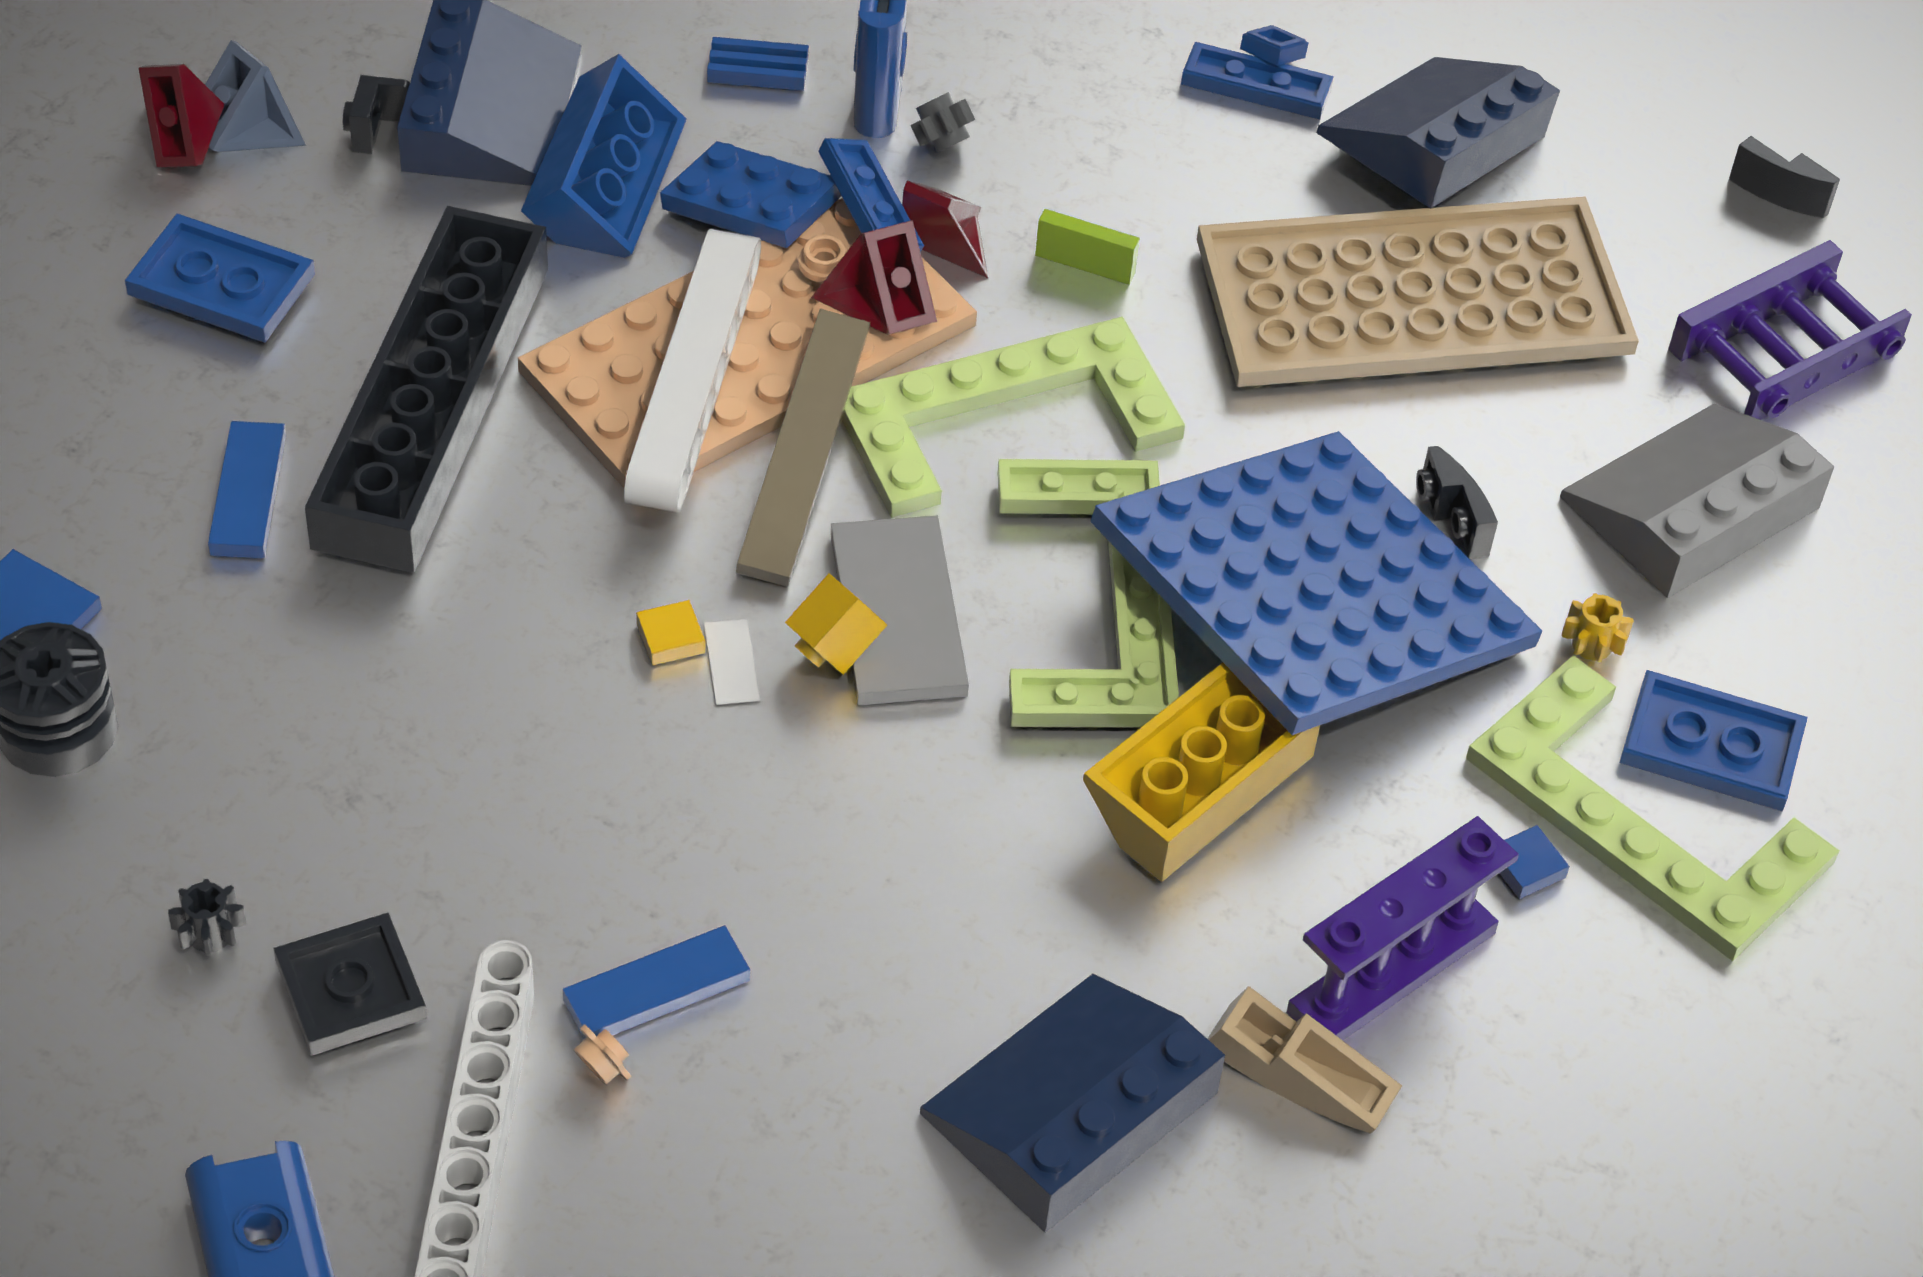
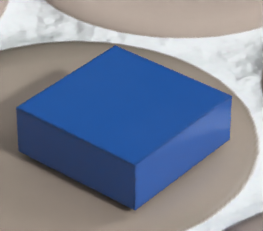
(1274, 45)
(1537, 863)

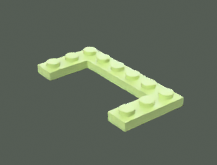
(1106, 351)
(1142, 618)
(1722, 912)

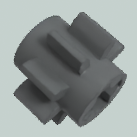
(942, 122)

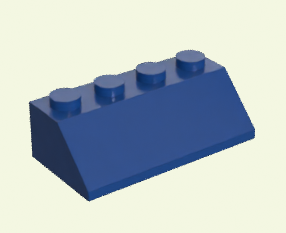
(605, 161)

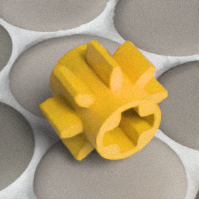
(1597, 627)

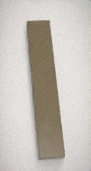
(802, 448)

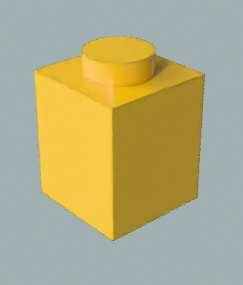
(834, 625)

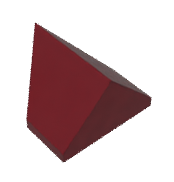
(179, 114)
(946, 226)
(881, 281)

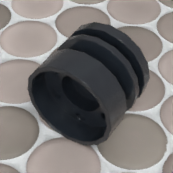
(54, 700)

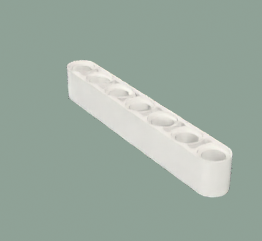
(692, 372)
(479, 1107)

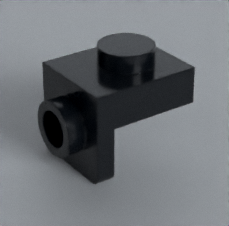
(374, 101)

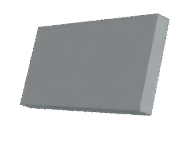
(905, 581)

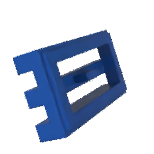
(758, 63)

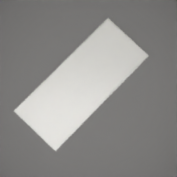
(732, 661)

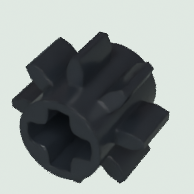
(207, 917)

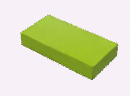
(1087, 246)

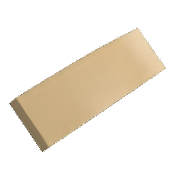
(1303, 1062)

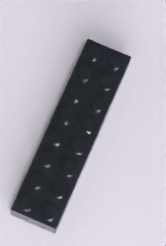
(427, 390)

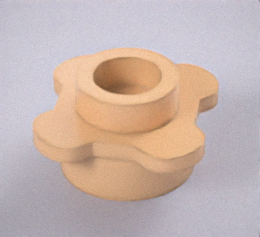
(602, 1055)

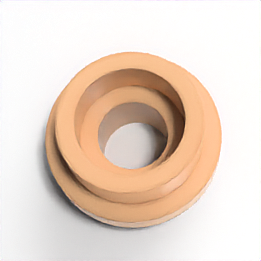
(820, 257)

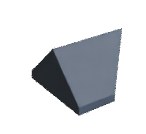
(253, 107)

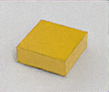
(670, 632)

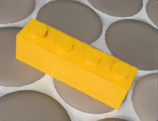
(1194, 771)

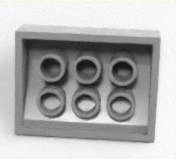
(1701, 494)

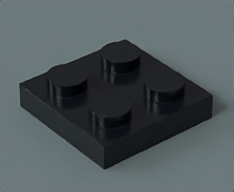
(350, 983)

